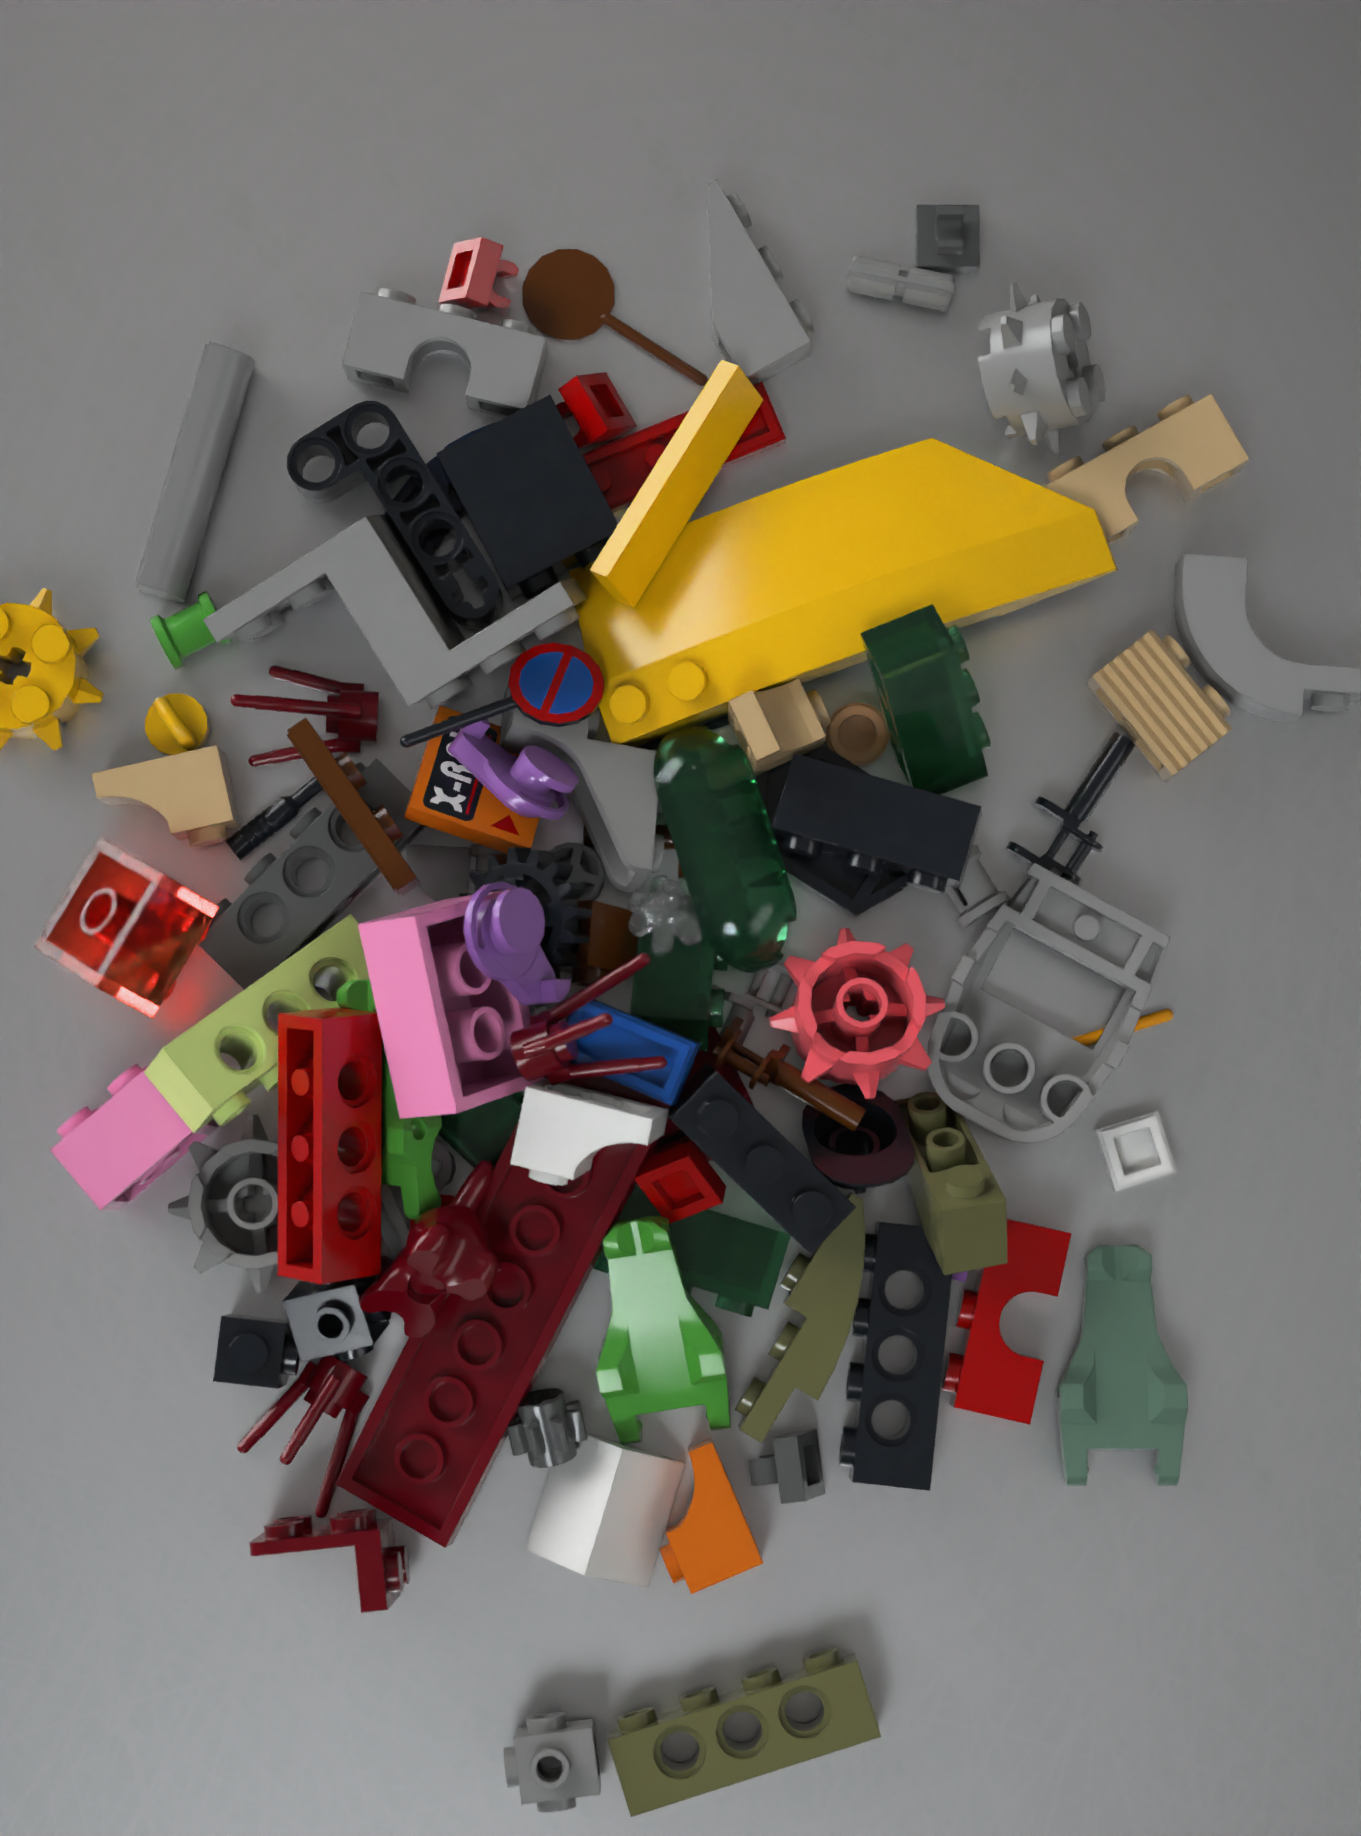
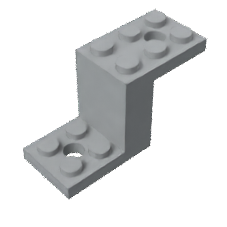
(395, 611)

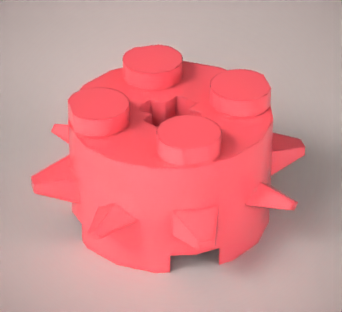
(880, 988)

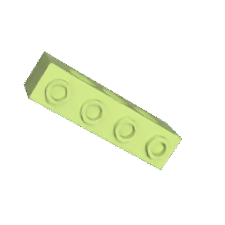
(191, 1068)

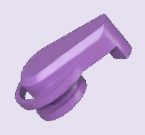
(521, 783)
(506, 941)

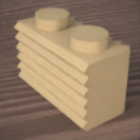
(1161, 703)

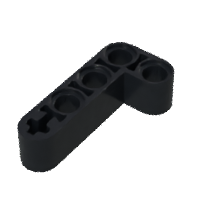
(412, 519)

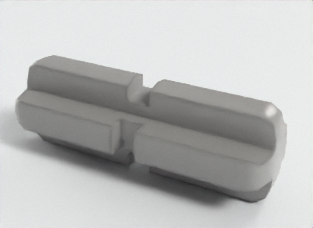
(885, 280)

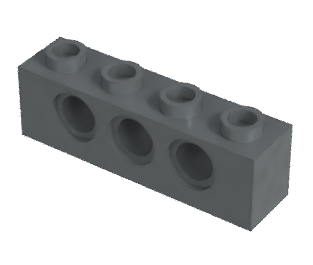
(305, 913)

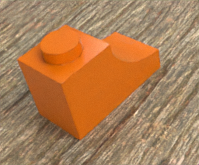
(713, 1534)

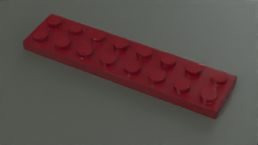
(467, 1377)

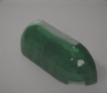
(725, 847)

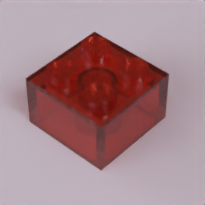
(126, 928)

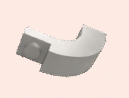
(1232, 657)

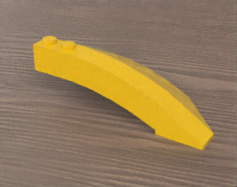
(808, 567)

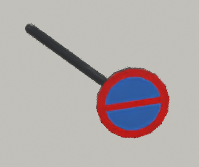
(546, 684)

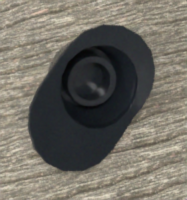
(869, 1156)

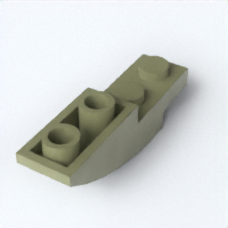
(826, 1295)

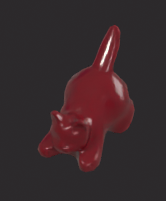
(441, 1256)

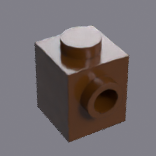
(608, 945)

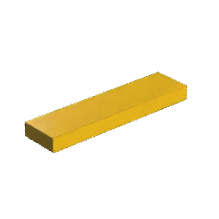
(677, 484)

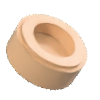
(857, 733)

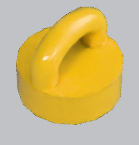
(177, 724)

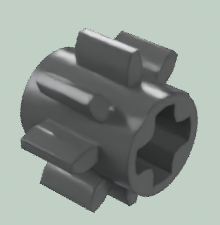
(547, 1428)

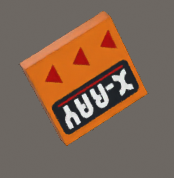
(458, 803)

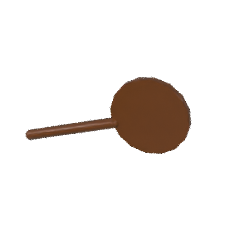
(573, 296)

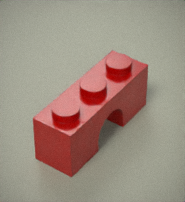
(987, 1372)

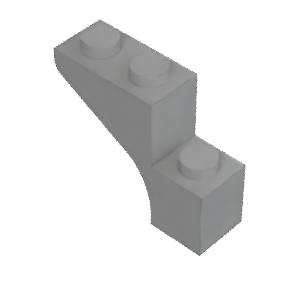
(612, 795)

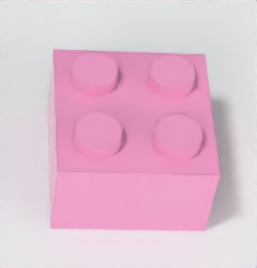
(125, 1141)

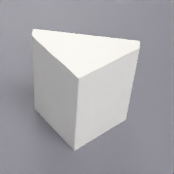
(606, 1511)

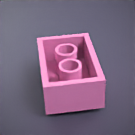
(439, 1014)

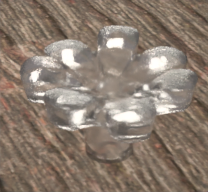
(665, 912)

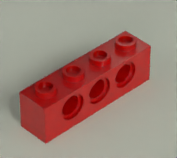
(329, 1144)

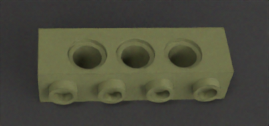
(655, 1781)

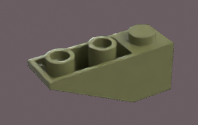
(954, 1188)

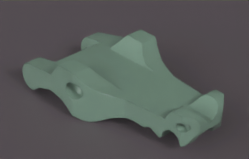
(1120, 1379)

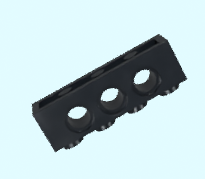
(908, 1456)

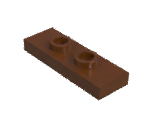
(341, 781)

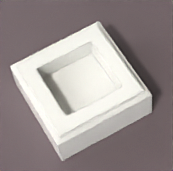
(1135, 1151)

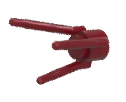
(348, 713)
(550, 1044)
(332, 1388)

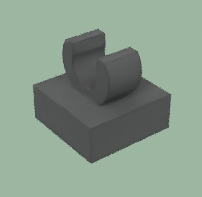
(947, 238)
(793, 1466)

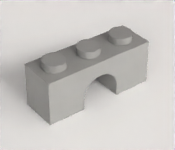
(396, 335)

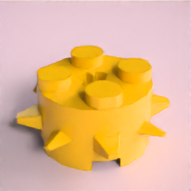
(57, 677)

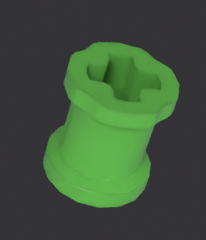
(186, 631)

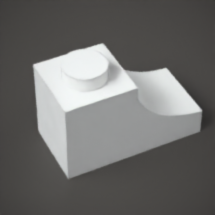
(569, 1124)

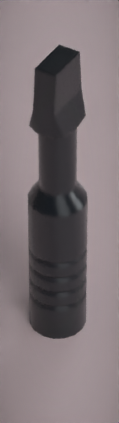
(272, 819)

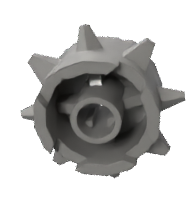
(1040, 367)
(218, 1199)

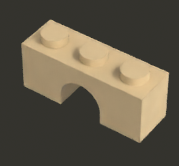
(1188, 446)

